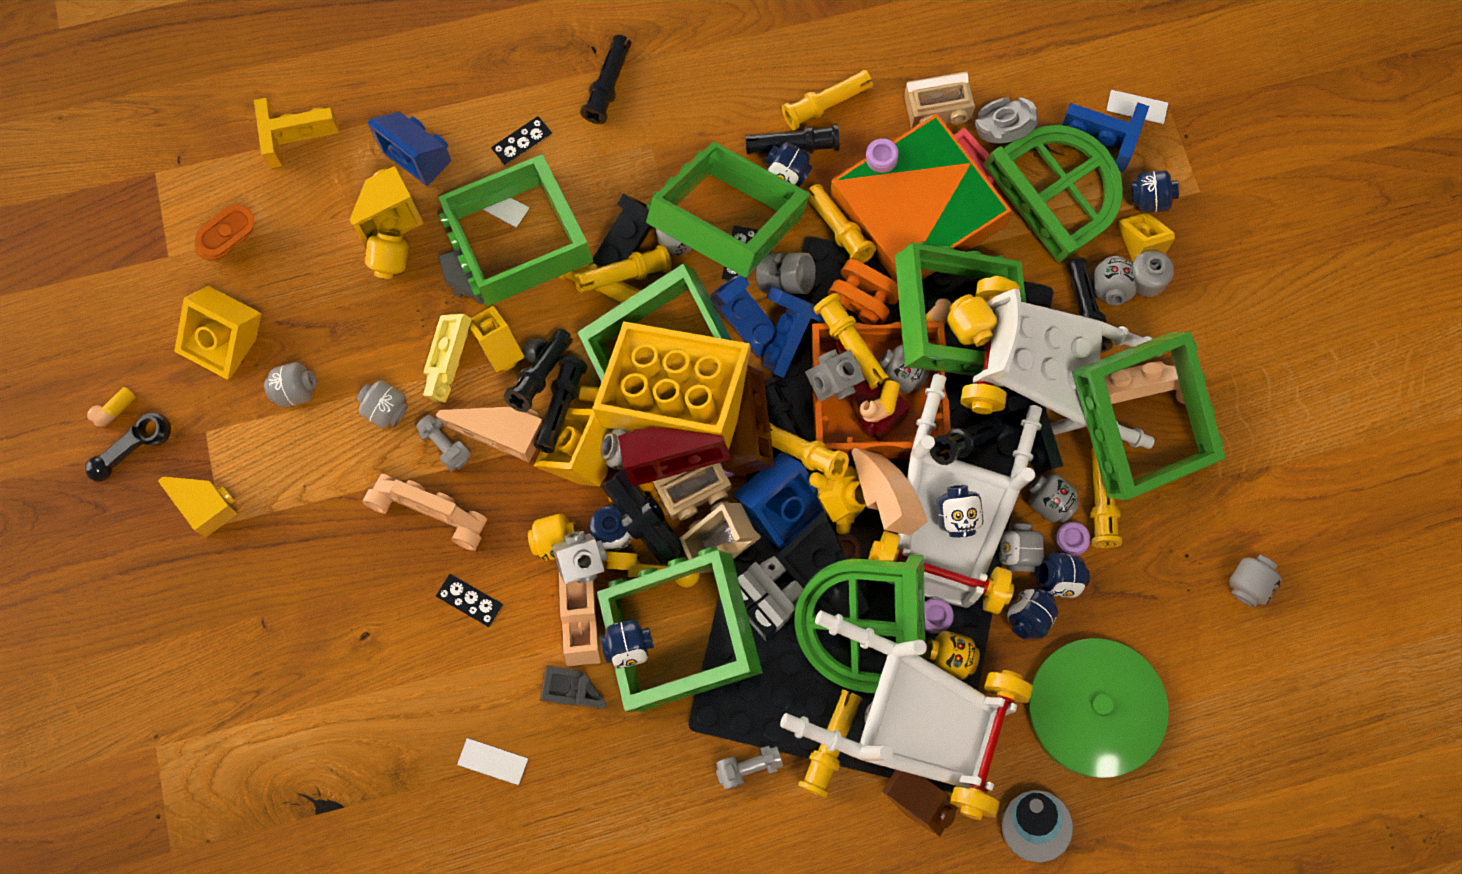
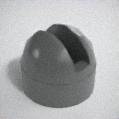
(532, 349)

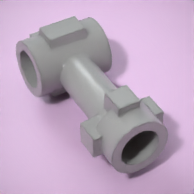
(453, 455)
(731, 772)

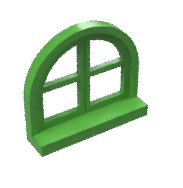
(1033, 205)
(908, 623)

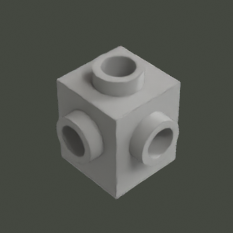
(835, 375)
(568, 554)

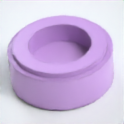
(882, 155)
(1072, 538)
(937, 616)

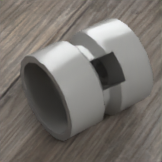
(787, 272)

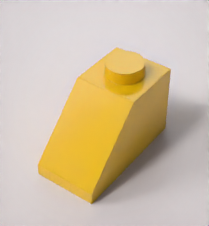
(496, 339)
(200, 503)

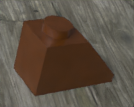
(921, 801)

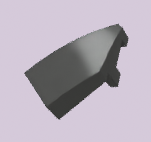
(456, 277)
(569, 688)

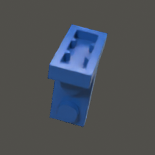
(1109, 130)
(744, 314)
(789, 330)

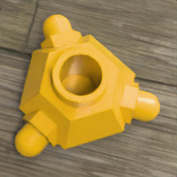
(841, 498)

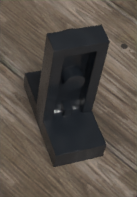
(626, 233)
(1044, 449)

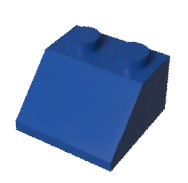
(410, 145)
(780, 500)

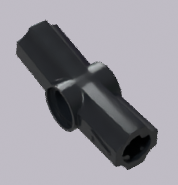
(643, 518)

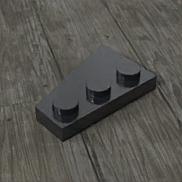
(811, 552)

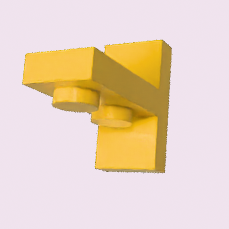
(290, 128)

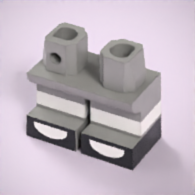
(764, 601)

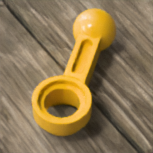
(629, 562)

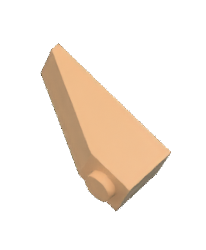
(497, 427)

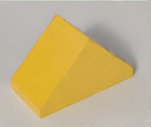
(1144, 234)

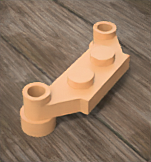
(1142, 382)
(437, 506)

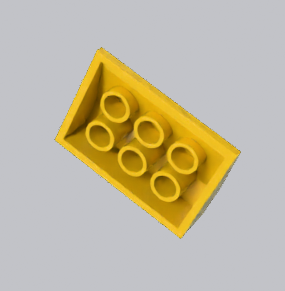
(672, 382)

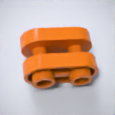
(224, 232)
(868, 308)

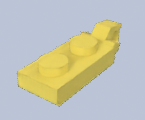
(445, 355)

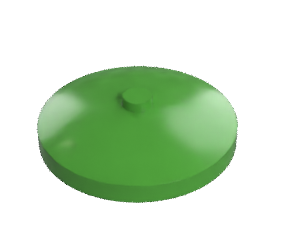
(1098, 708)

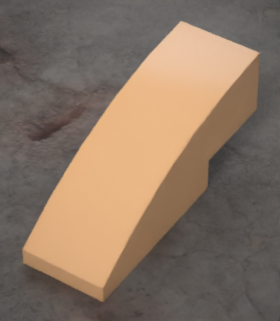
(889, 492)
(579, 622)

